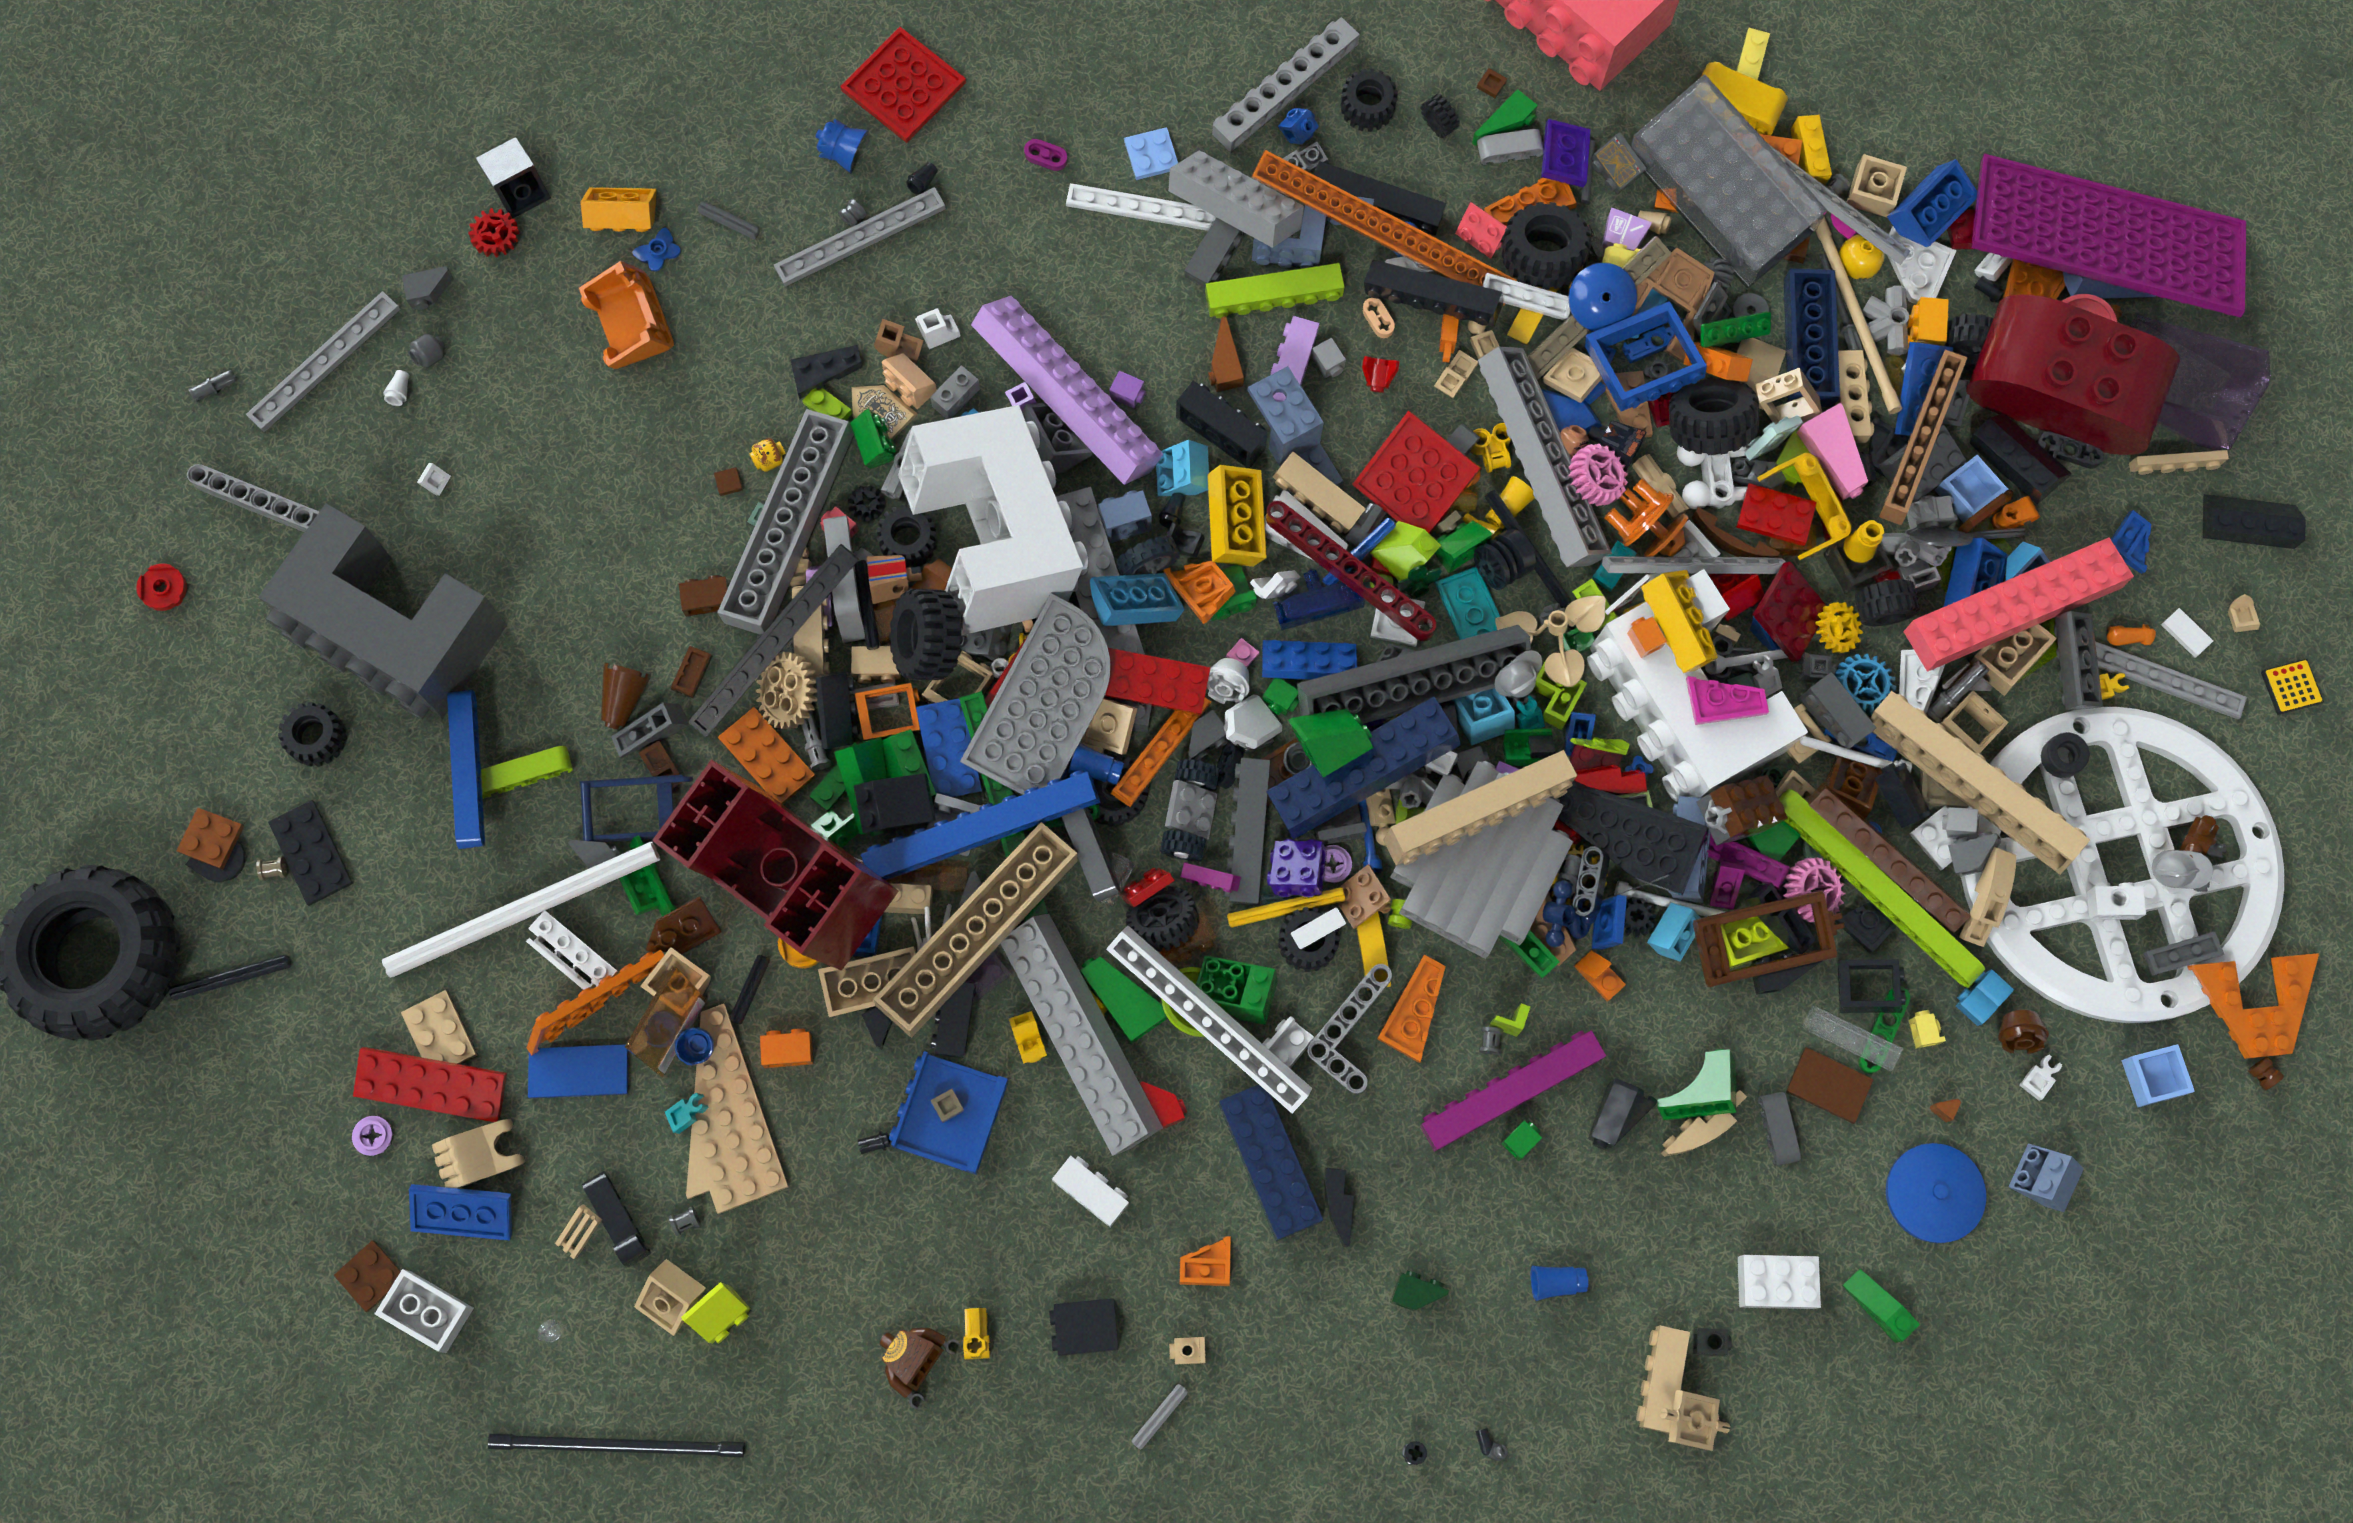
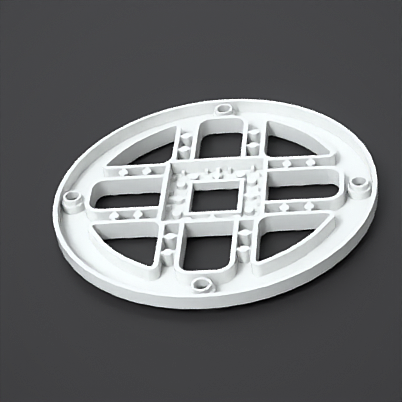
(2233, 798)

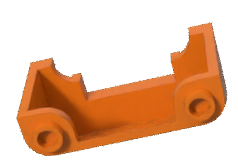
(628, 314)

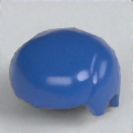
(694, 1046)

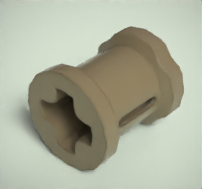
(271, 868)

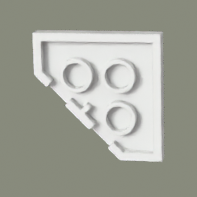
(1923, 267)

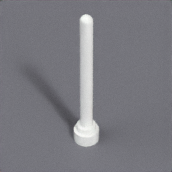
(1720, 664)
(1850, 754)
(1661, 900)

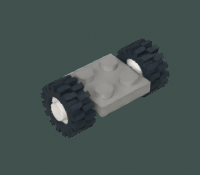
(1190, 810)

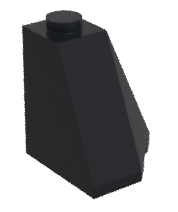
(1618, 1113)

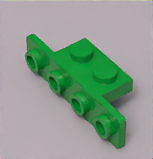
(1735, 329)
(835, 829)
(645, 887)

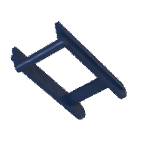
(664, 797)

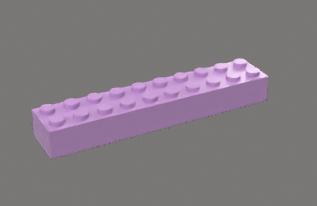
(1067, 389)

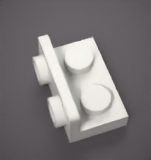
(1288, 1041)

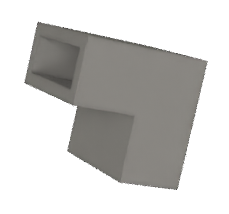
(1921, 574)

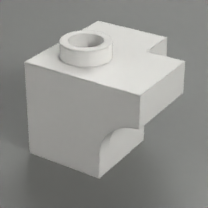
(937, 328)

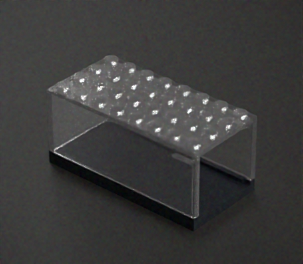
(1727, 181)

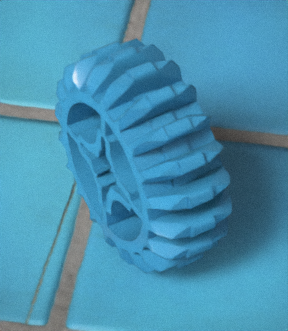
(1856, 678)

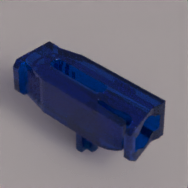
(1316, 603)

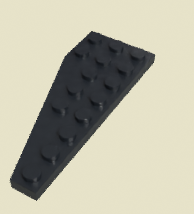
(1635, 836)

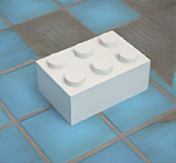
(1779, 1282)
(424, 1311)

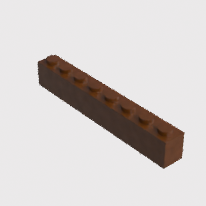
(1888, 857)

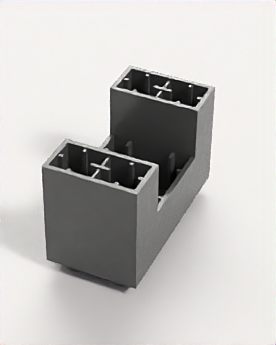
(324, 605)

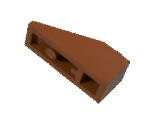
(1225, 365)

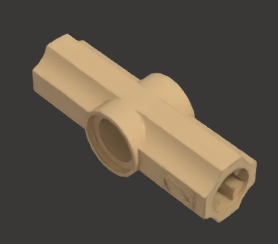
(1662, 482)

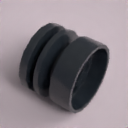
(1504, 559)

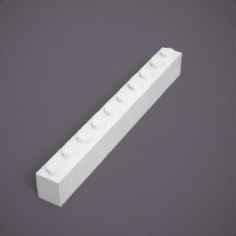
(1209, 1019)

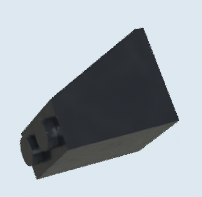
(513, 177)
(894, 803)

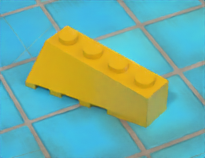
(1680, 620)

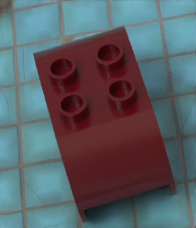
(2073, 373)

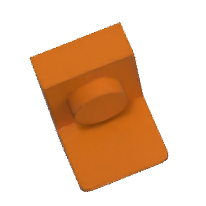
(1600, 975)

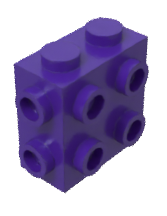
(1297, 868)

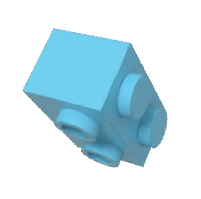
(1673, 932)

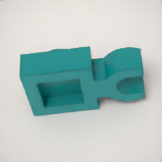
(1530, 715)
(683, 1113)

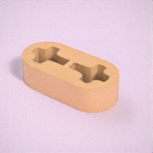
(1383, 315)

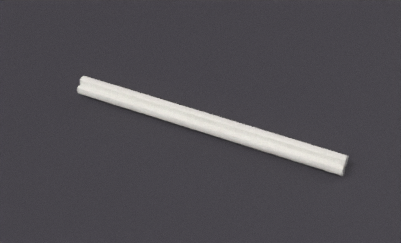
(520, 909)

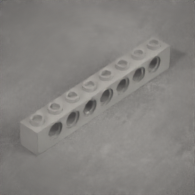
(1337, 32)

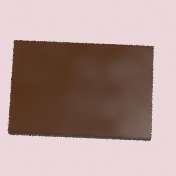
(1829, 1085)

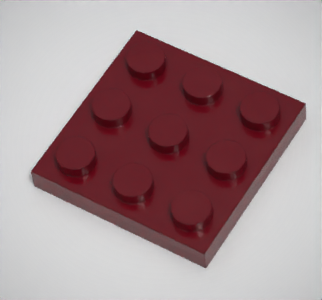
(1790, 611)

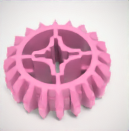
(1598, 474)
(1813, 874)

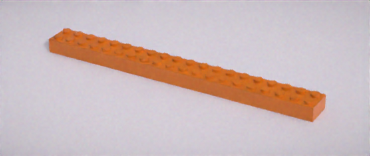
(1370, 221)

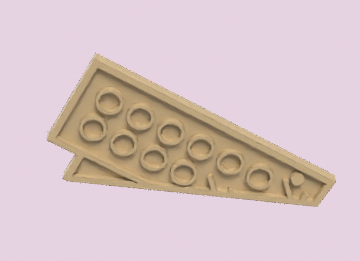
(731, 1139)

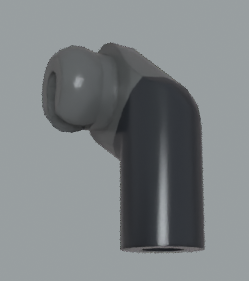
(1490, 1448)

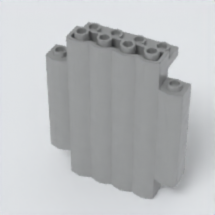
(1486, 880)

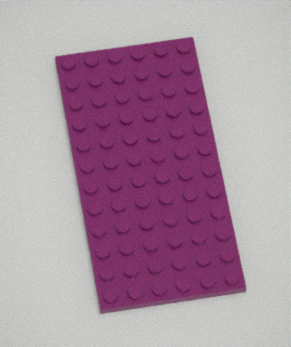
(2111, 235)

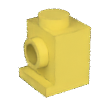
(1925, 1029)

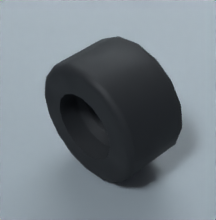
(2076, 746)

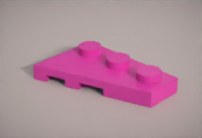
(1724, 702)

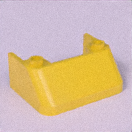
(1822, 492)

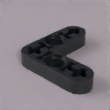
(2057, 450)

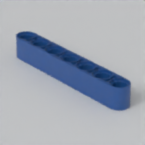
(466, 769)

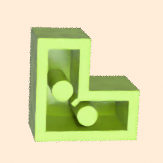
(1562, 698)

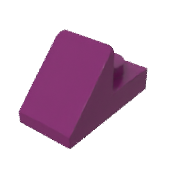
(1726, 885)

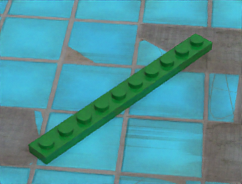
(974, 710)

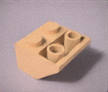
(908, 380)

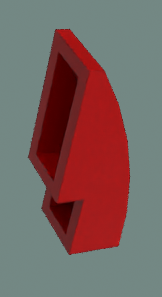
(1611, 779)

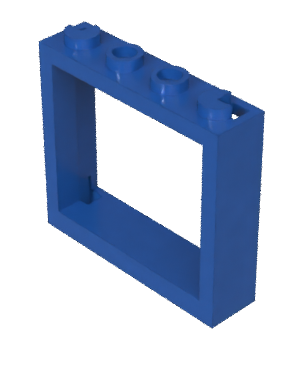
(1633, 326)

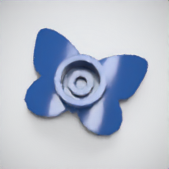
(657, 250)

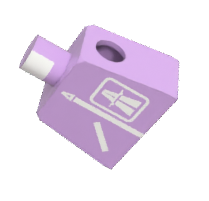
(1625, 230)

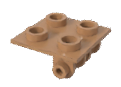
(1364, 897)

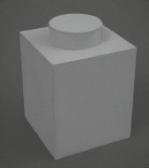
(1328, 358)
(1961, 823)

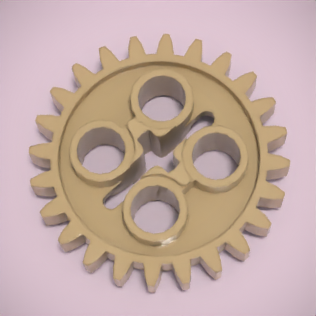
(787, 691)

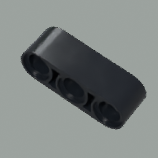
(1586, 871)

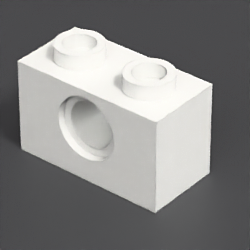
(2103, 908)

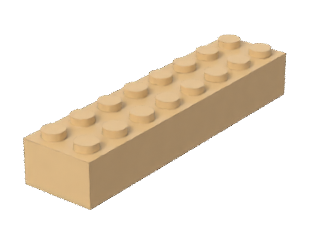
(1480, 808)

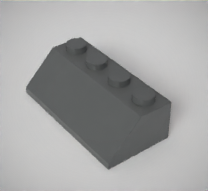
(2078, 661)

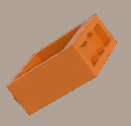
(864, 714)

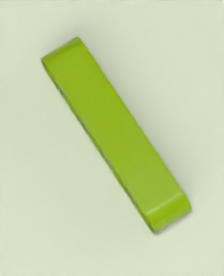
(525, 770)

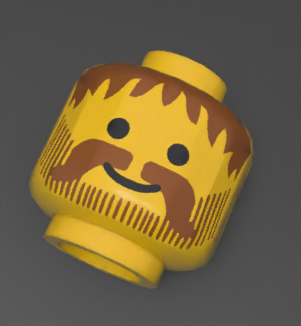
(767, 454)

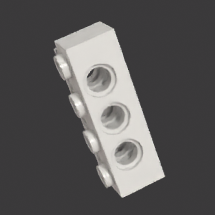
(570, 946)

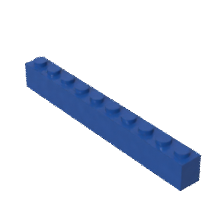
(982, 826)

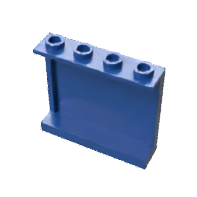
(962, 1138)

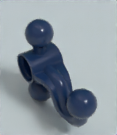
(1564, 915)

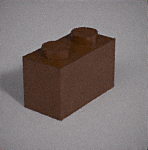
(702, 595)

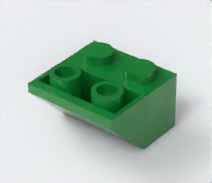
(872, 439)

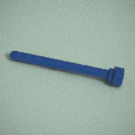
(1371, 859)

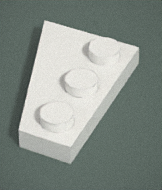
(1915, 681)

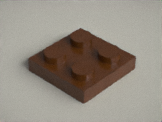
(368, 1276)

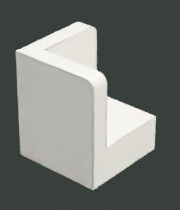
(1443, 764)

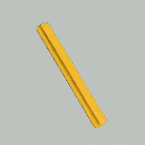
(1285, 907)

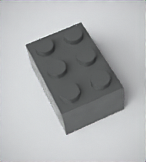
(1942, 462)

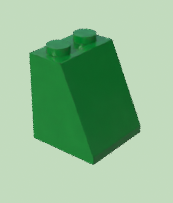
(1331, 738)

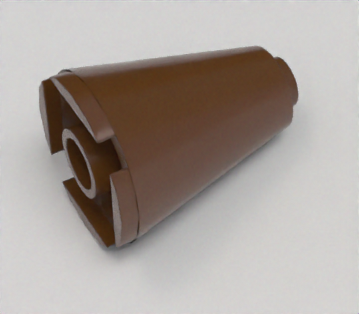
(620, 694)

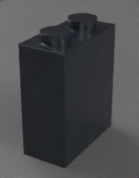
(1084, 1327)

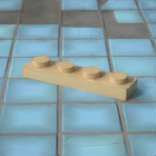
(2170, 462)

